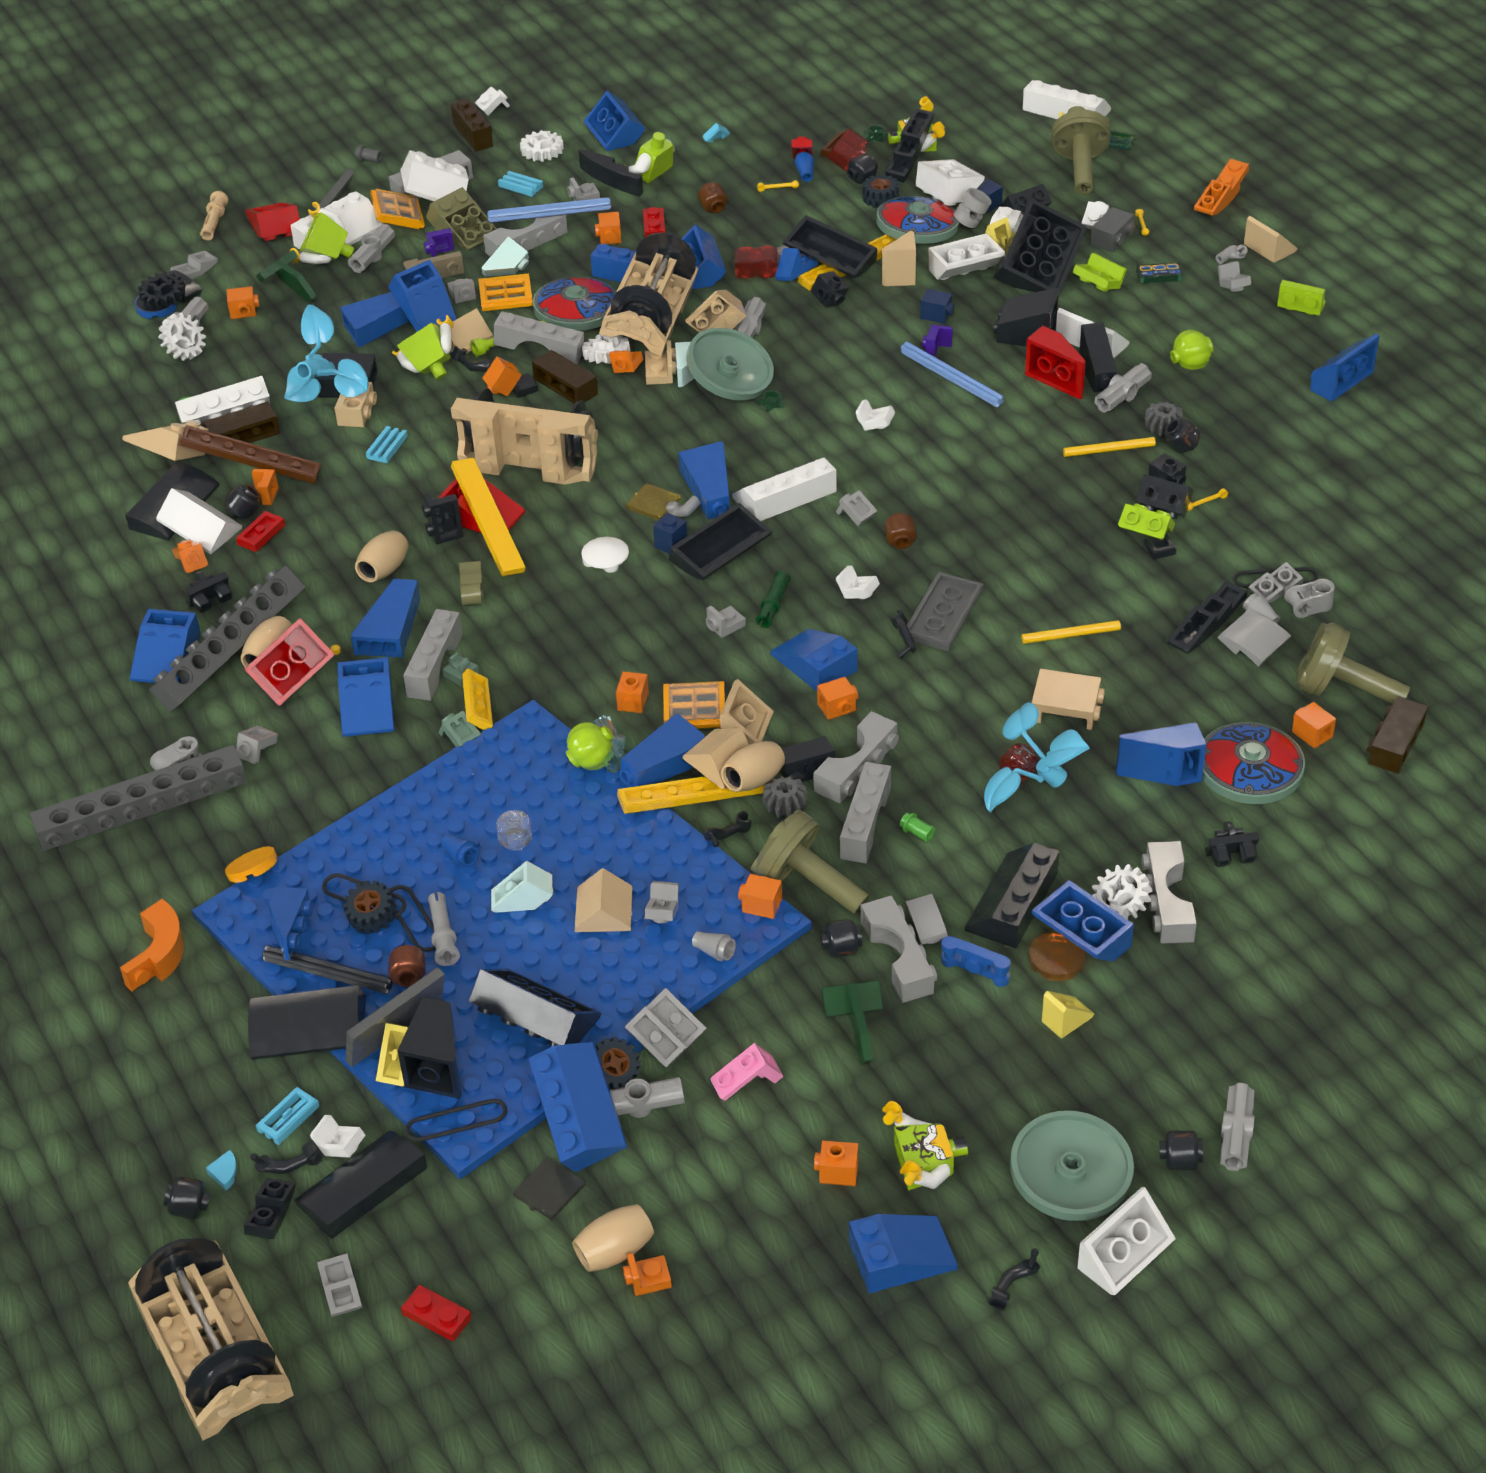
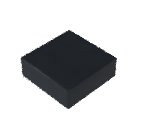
(525, 386)
(1160, 548)

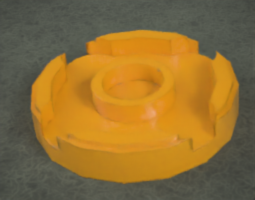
(253, 862)

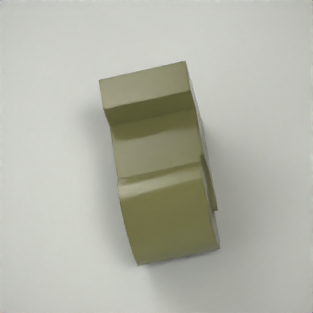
(471, 583)

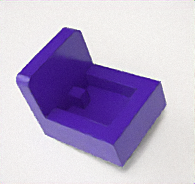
(438, 242)
(937, 337)

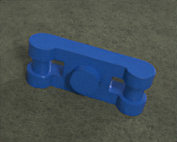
(975, 960)

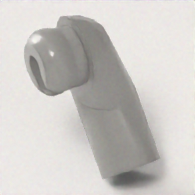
(1232, 252)
(683, 510)

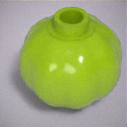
(1191, 350)
(589, 745)

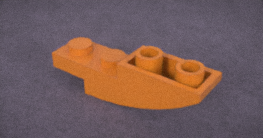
(1223, 189)

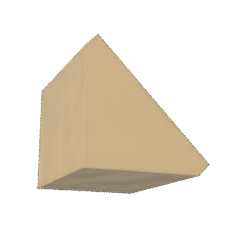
(1267, 241)
(899, 261)
(467, 329)
(745, 711)
(714, 751)
(603, 904)

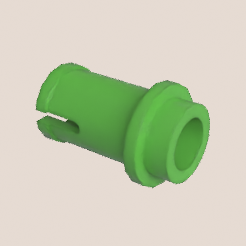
(912, 824)

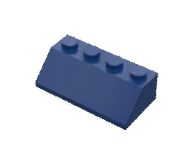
(577, 1104)

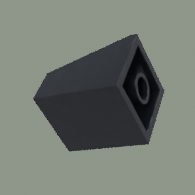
(1026, 315)
(431, 1051)

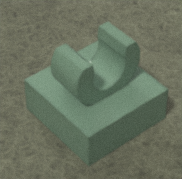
(457, 667)

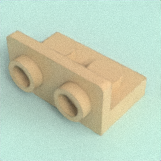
(661, 368)

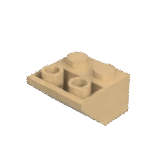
(718, 311)

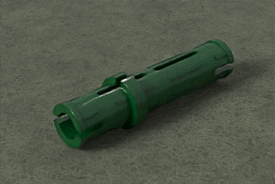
(770, 605)

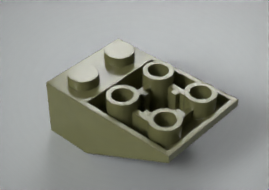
(462, 216)

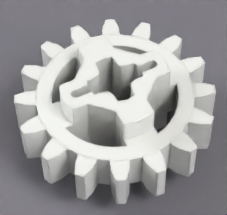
(541, 145)
(182, 336)
(599, 348)
(1121, 892)

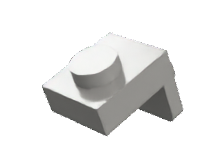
(1231, 278)
(663, 902)

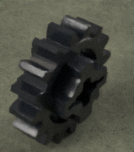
(161, 290)

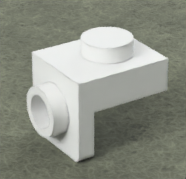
(491, 99)
(1094, 212)
(875, 418)
(854, 586)
(335, 1139)

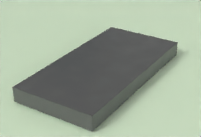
(944, 611)
(368, 1034)

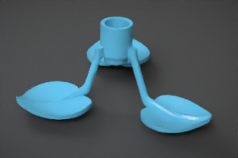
(301, 384)
(1062, 749)

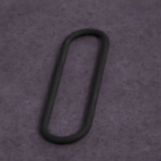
(1271, 571)
(361, 883)
(424, 949)
(456, 1130)

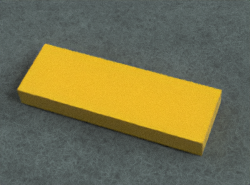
(477, 699)

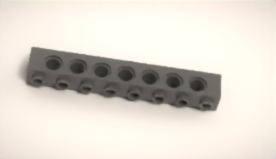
(173, 693)
(138, 797)

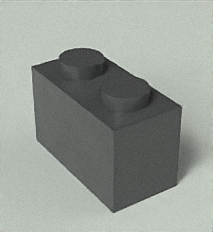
(1112, 229)

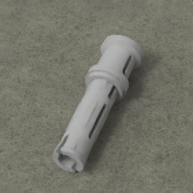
(443, 936)

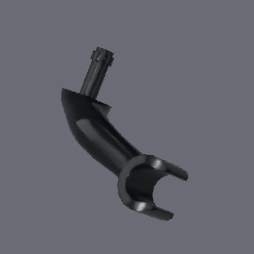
(481, 365)
(900, 623)
(742, 825)
(310, 1156)
(1025, 1268)

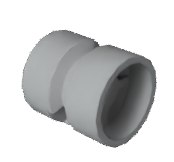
(973, 206)

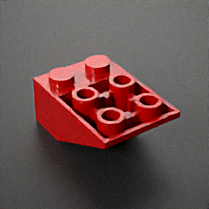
(509, 509)

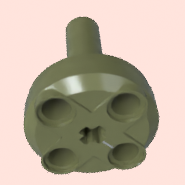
(1080, 137)
(1327, 660)
(789, 850)

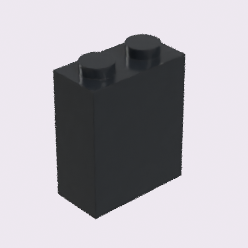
(367, 361)

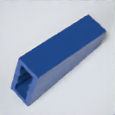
(372, 318)
(707, 477)
(388, 622)
(660, 753)

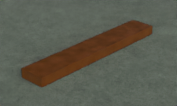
(250, 454)

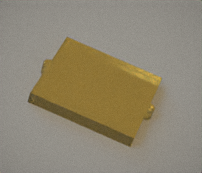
(652, 501)

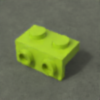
(1101, 272)
(1301, 297)
(1146, 522)

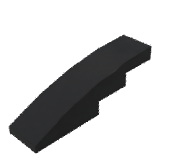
(910, 144)
(610, 173)
(1207, 618)

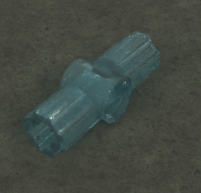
(618, 743)

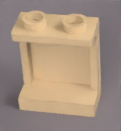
(1068, 695)

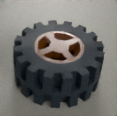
(879, 189)
(359, 904)
(621, 1058)

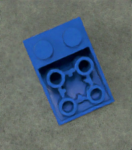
(422, 295)
(161, 640)
(365, 697)
(1163, 755)

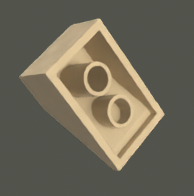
(166, 441)

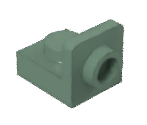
(458, 729)

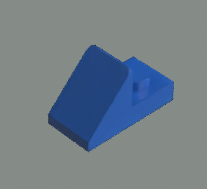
(793, 264)

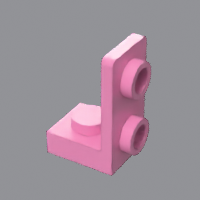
(743, 1069)

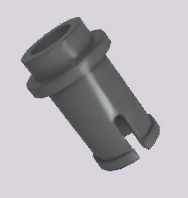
(364, 153)

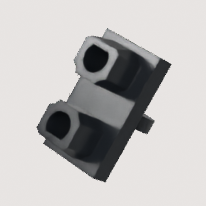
(206, 588)
(1232, 841)

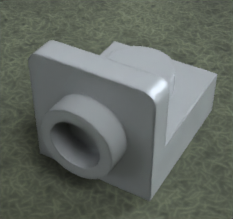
(583, 192)
(462, 290)
(856, 507)
(724, 621)
(252, 741)

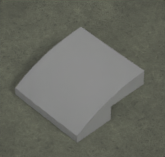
(1254, 636)
(665, 1028)

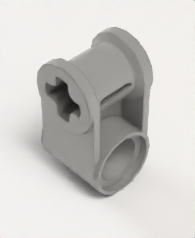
(1312, 597)
(175, 753)

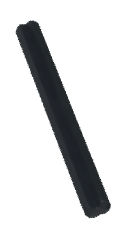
(329, 970)

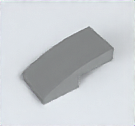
(197, 264)
(339, 1285)

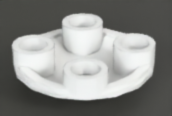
(605, 553)

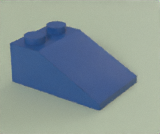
(817, 657)
(899, 1249)

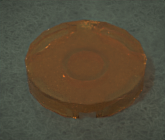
(1056, 957)

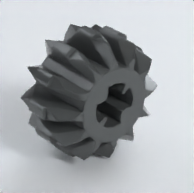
(1160, 415)
(784, 796)

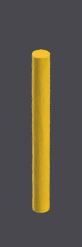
(1108, 447)
(1070, 632)

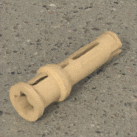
(215, 210)

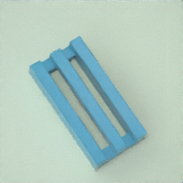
(520, 183)
(383, 442)
(291, 1117)

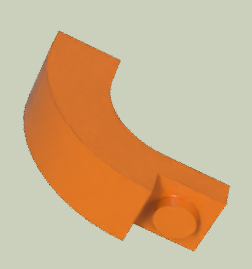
(165, 950)

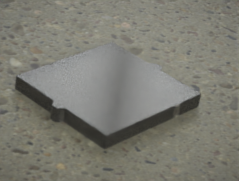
(549, 1188)

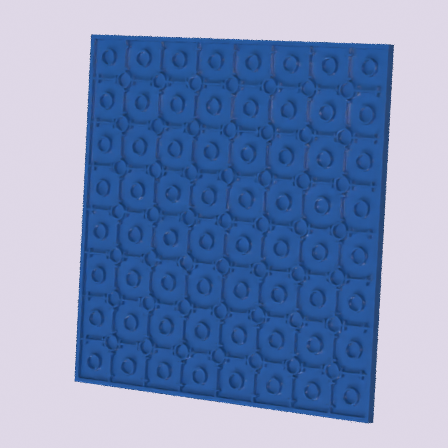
(574, 835)

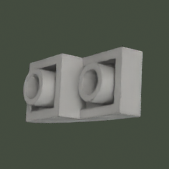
(1275, 585)
(926, 919)

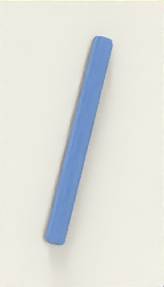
(549, 210)
(952, 374)

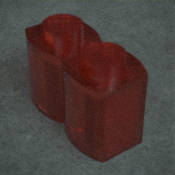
(847, 148)
(756, 262)

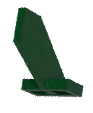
(289, 276)
(854, 1001)

